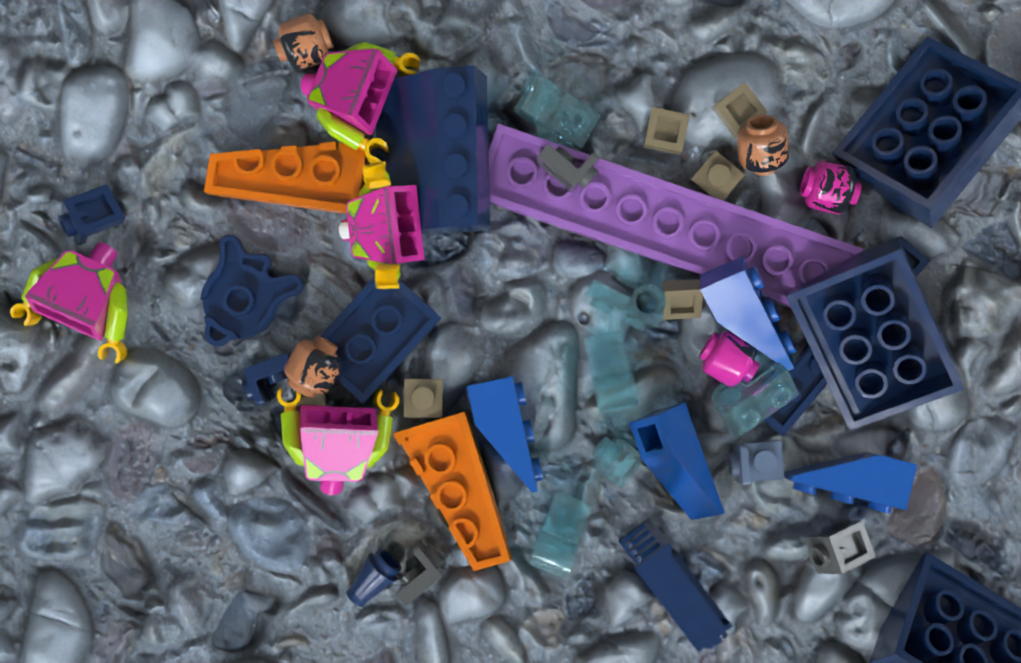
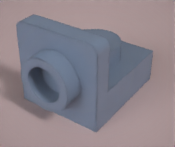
(756, 461)

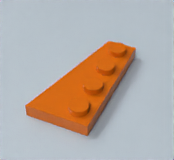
(294, 176)
(456, 477)

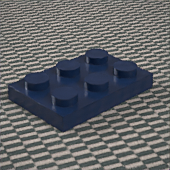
(378, 335)

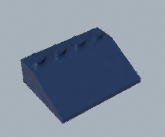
(931, 130)
(440, 144)
(875, 336)
(948, 620)

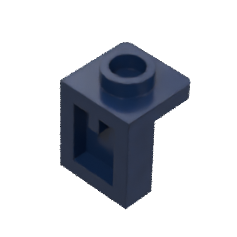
(90, 213)
(256, 374)

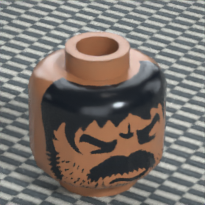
(303, 41)
(763, 145)
(313, 366)

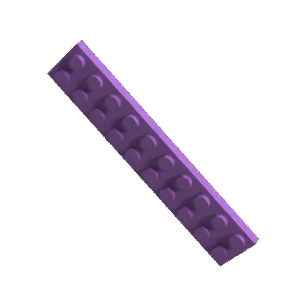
(657, 217)

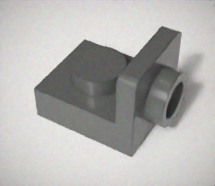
(561, 167)
(840, 548)
(417, 579)

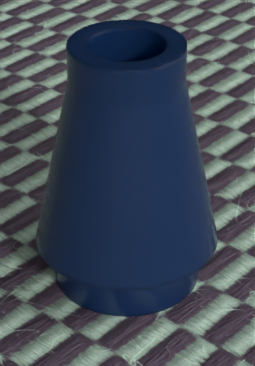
(375, 575)

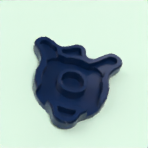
(241, 294)

